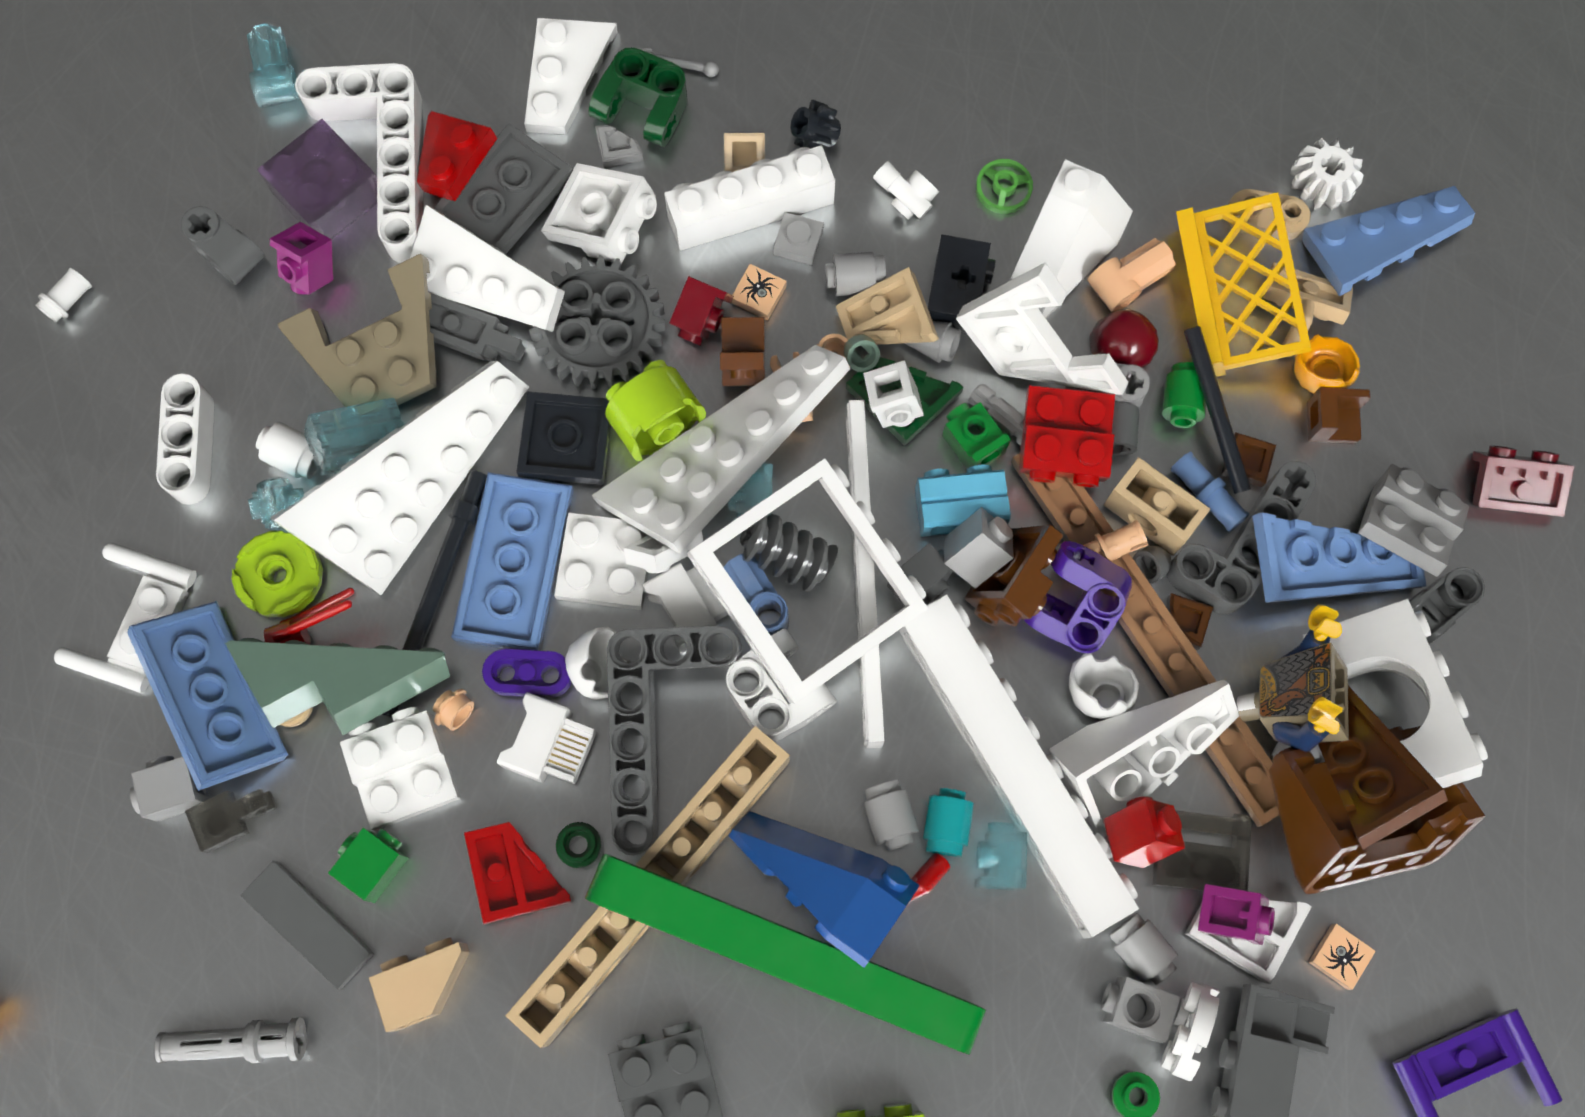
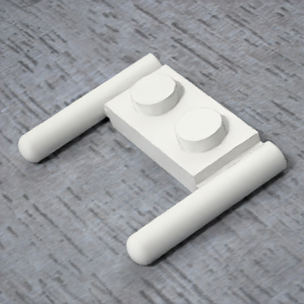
(158, 595)

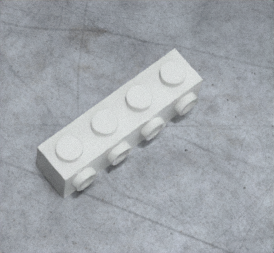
(750, 197)

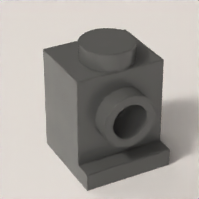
(929, 571)

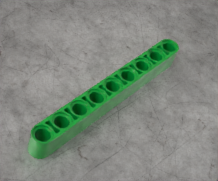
(784, 953)

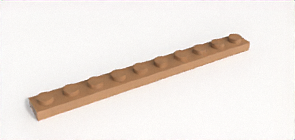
(1163, 645)

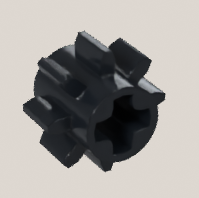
(815, 126)

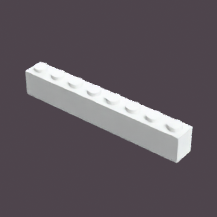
(1018, 768)

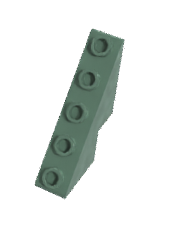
(348, 679)

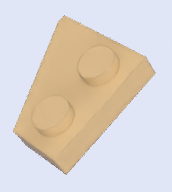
(889, 312)

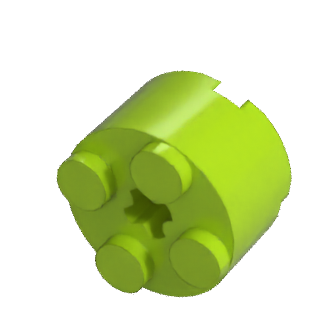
(652, 409)

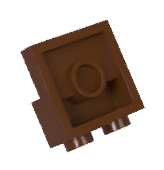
(1019, 586)

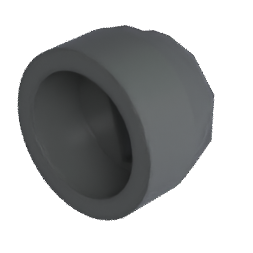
(1151, 557)

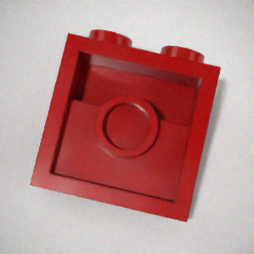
(1067, 436)

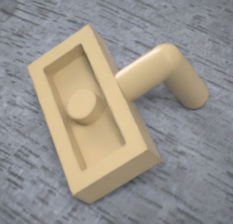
(1317, 299)

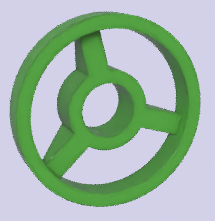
(1001, 191)

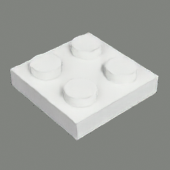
(595, 563)

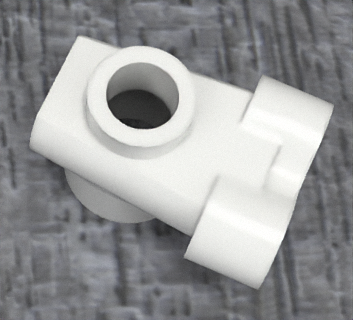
(911, 195)

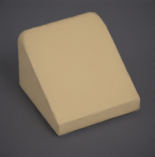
(743, 149)

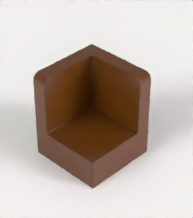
(1335, 415)

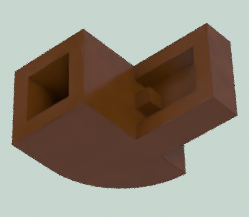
(742, 351)

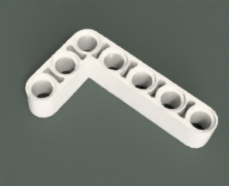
(393, 145)

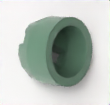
(854, 359)

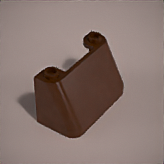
(1324, 842)

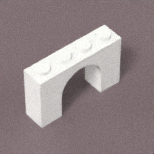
(1397, 643)

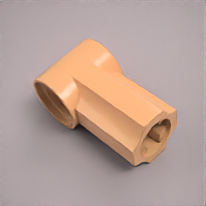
(1124, 279)

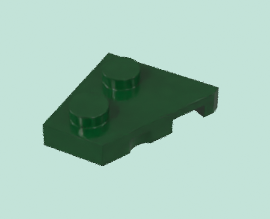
(933, 394)

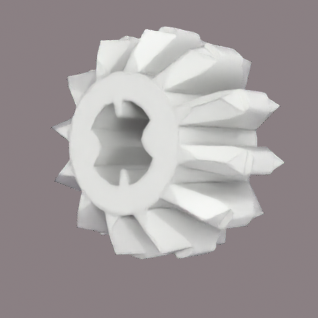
(1326, 174)

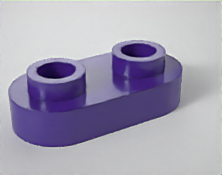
(529, 673)

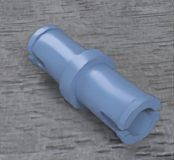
(1210, 491)

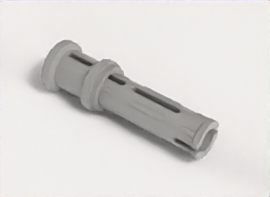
(252, 1042)

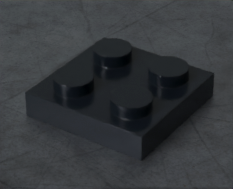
(564, 438)

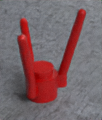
(296, 627)

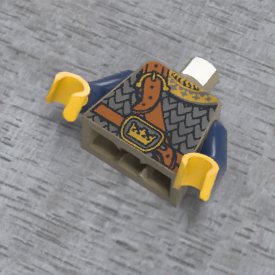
(1305, 691)

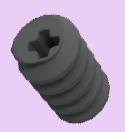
(789, 550)

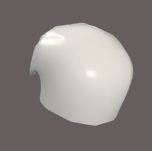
(588, 662)
(1102, 686)

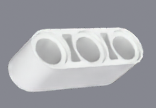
(175, 423)

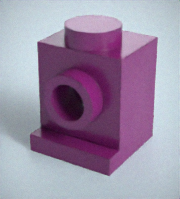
(303, 258)

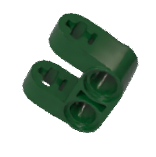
(643, 90)

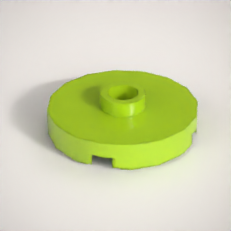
(256, 570)

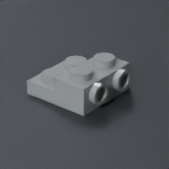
(1414, 519)

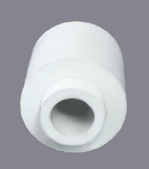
(286, 450)

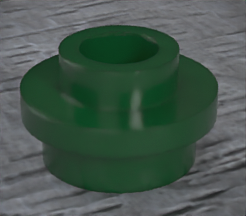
(565, 839)

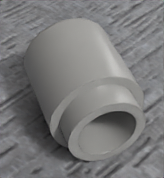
(854, 272)
(890, 815)
(1144, 949)

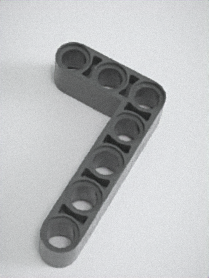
(643, 718)

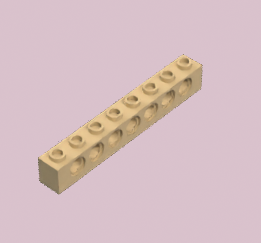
(674, 855)

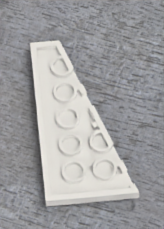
(702, 469)
(394, 490)

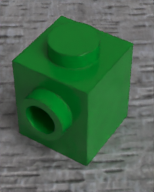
(368, 863)

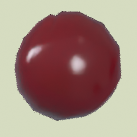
(1126, 337)

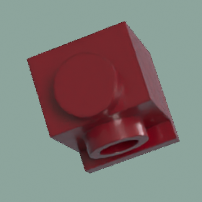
(699, 310)

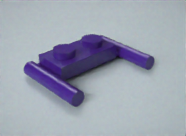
(1471, 1057)

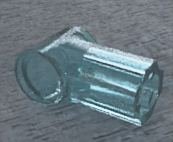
(272, 73)

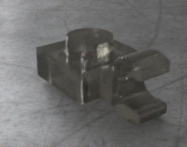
(224, 817)

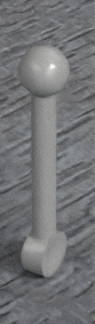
(710, 68)

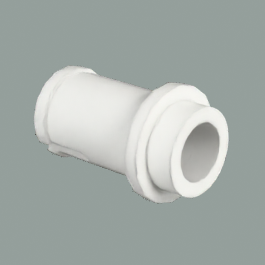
(63, 295)

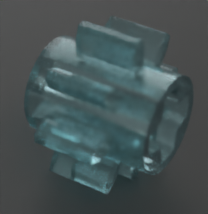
(272, 497)

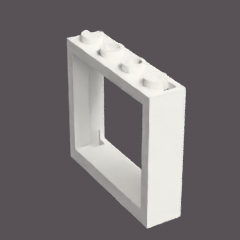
(751, 627)

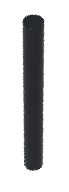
(1217, 409)

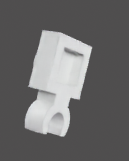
(654, 555)

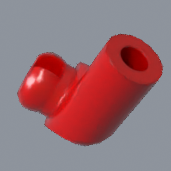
(930, 874)

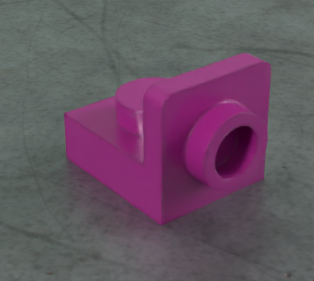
(1236, 914)

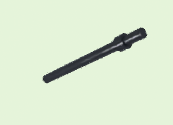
(462, 515)

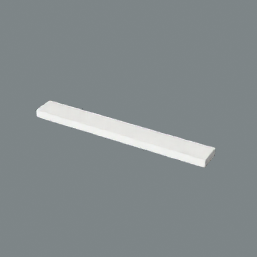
(864, 579)

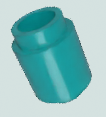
(948, 822)

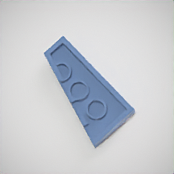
(1371, 240)
(1325, 562)

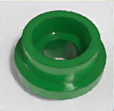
(1122, 1089)

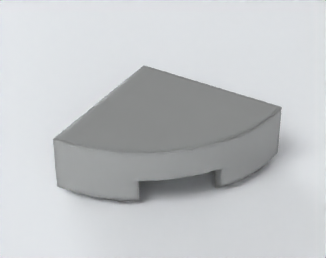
(617, 147)

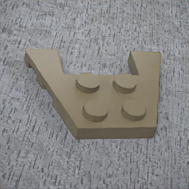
(383, 359)

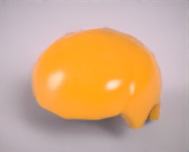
(1327, 365)

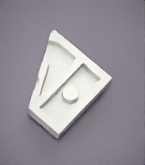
(1255, 959)

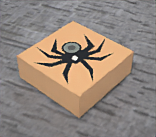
(758, 291)
(1342, 956)

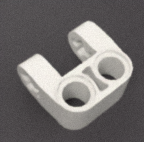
(767, 695)

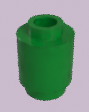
(1183, 396)

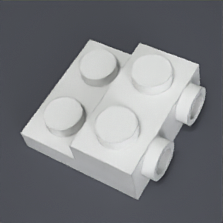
(601, 212)
(399, 767)

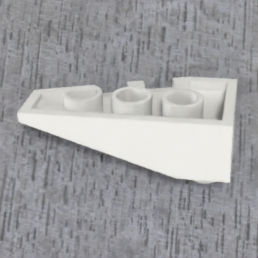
(1075, 227)
(1141, 748)

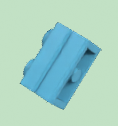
(949, 499)

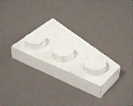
(561, 70)

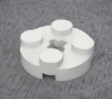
(1195, 1021)

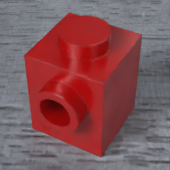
(1144, 832)

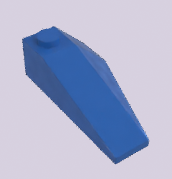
(844, 888)

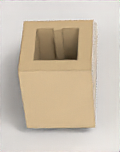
(420, 987)

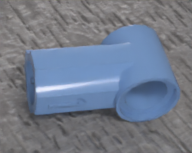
(758, 590)

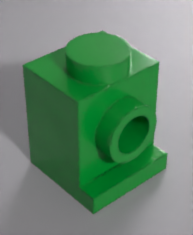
(972, 448)

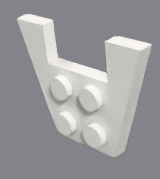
(1023, 343)

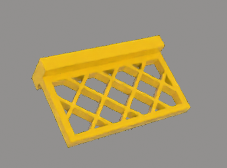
(1205, 290)

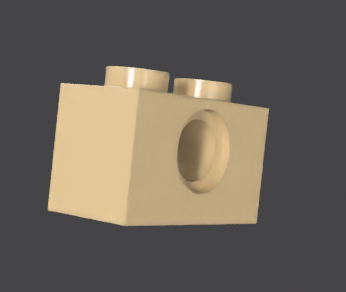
(1158, 504)

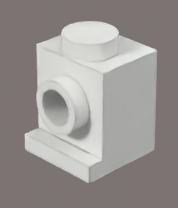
(896, 406)

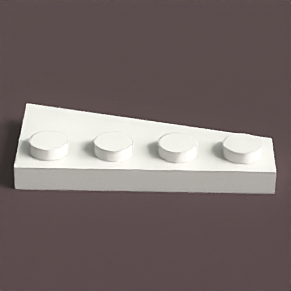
(482, 275)

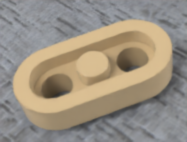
(1262, 218)

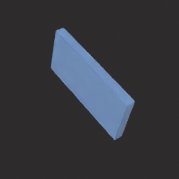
(513, 563)
(205, 695)

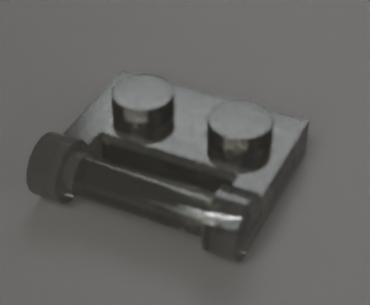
(1206, 863)

